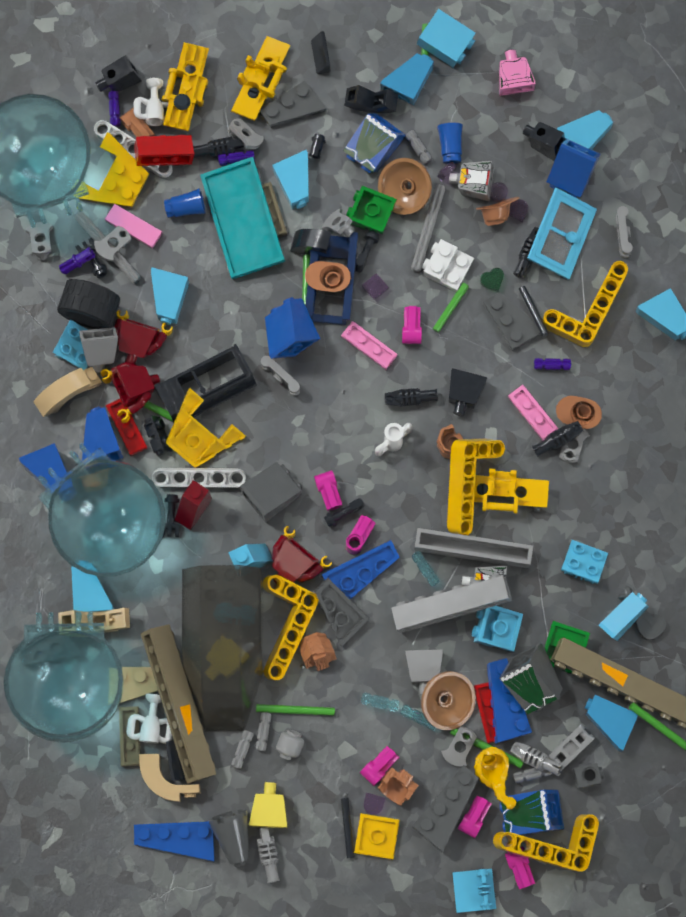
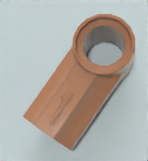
(135, 125)

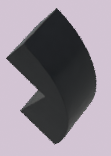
(369, 101)
(310, 239)

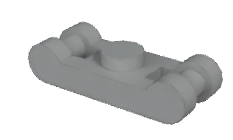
(623, 232)
(280, 375)
(571, 747)

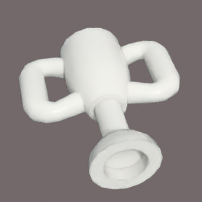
(154, 107)
(393, 438)
(150, 724)

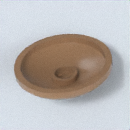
(394, 183)
(457, 702)

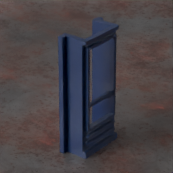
(338, 248)

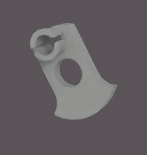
(252, 141)
(341, 227)
(40, 249)
(107, 252)
(574, 452)
(452, 755)

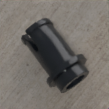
(316, 147)

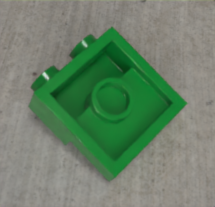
(371, 209)
(560, 631)

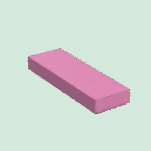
(135, 226)
(369, 345)
(532, 412)

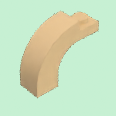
(64, 389)
(112, 619)
(151, 772)

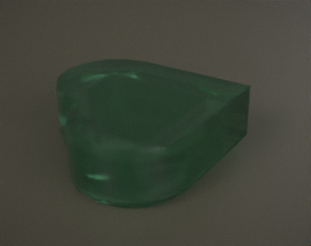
(492, 279)

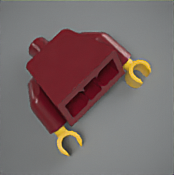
(138, 338)
(132, 385)
(294, 561)

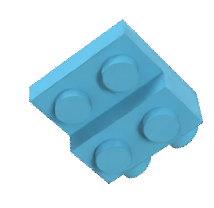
(497, 628)

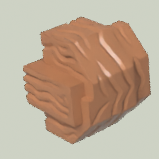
(445, 440)
(317, 651)
(397, 786)

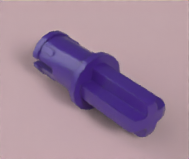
(77, 260)

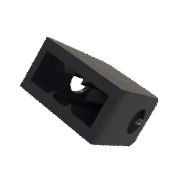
(119, 75)
(545, 139)
(465, 390)

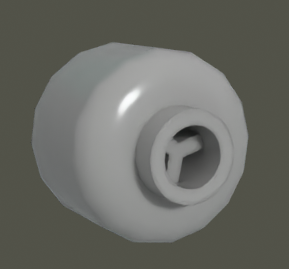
(290, 744)

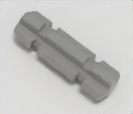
(418, 147)
(263, 731)
(242, 749)
(530, 774)

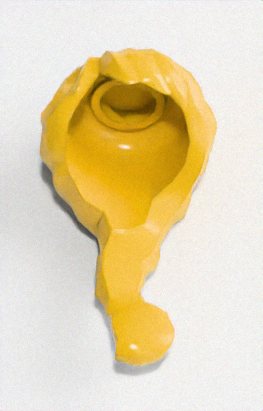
(492, 769)

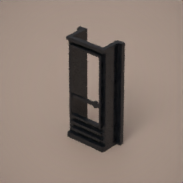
(173, 394)

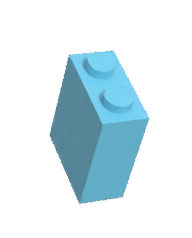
(446, 38)

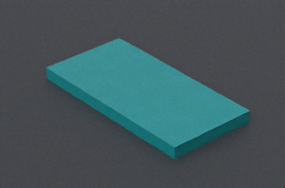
(242, 218)

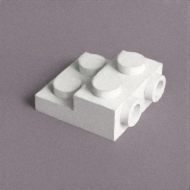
(447, 265)

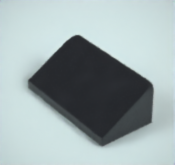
(320, 53)
(174, 762)

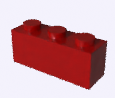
(164, 150)

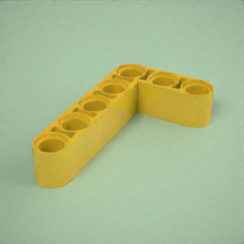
(594, 311)
(462, 480)
(297, 601)
(550, 851)

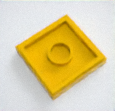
(376, 836)

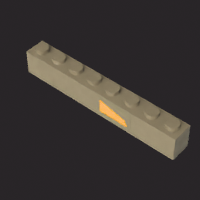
(620, 681)
(178, 703)

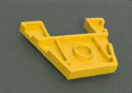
(123, 179)
(195, 441)

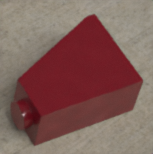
(192, 505)

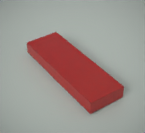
(128, 431)
(483, 698)

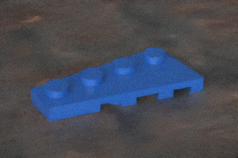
(360, 571)
(509, 716)
(184, 838)

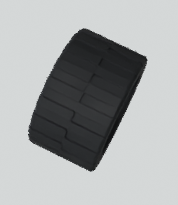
(88, 304)

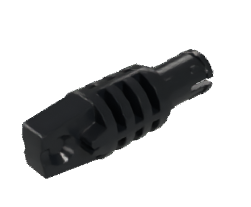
(218, 147)
(524, 263)
(409, 397)
(558, 438)

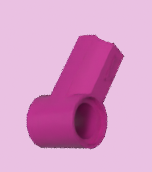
(412, 331)
(327, 486)
(360, 533)
(376, 769)
(473, 819)
(520, 869)

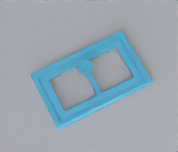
(562, 233)

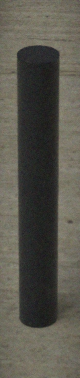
(533, 310)
(347, 828)

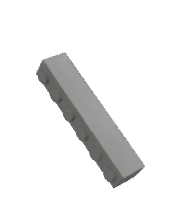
(473, 548)
(452, 603)

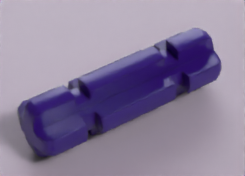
(114, 108)
(234, 157)
(552, 364)

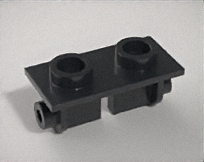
(155, 427)

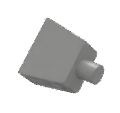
(99, 346)
(423, 666)

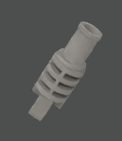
(535, 758)
(268, 854)

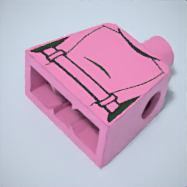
(515, 75)

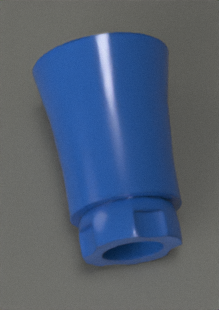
(450, 140)
(185, 204)

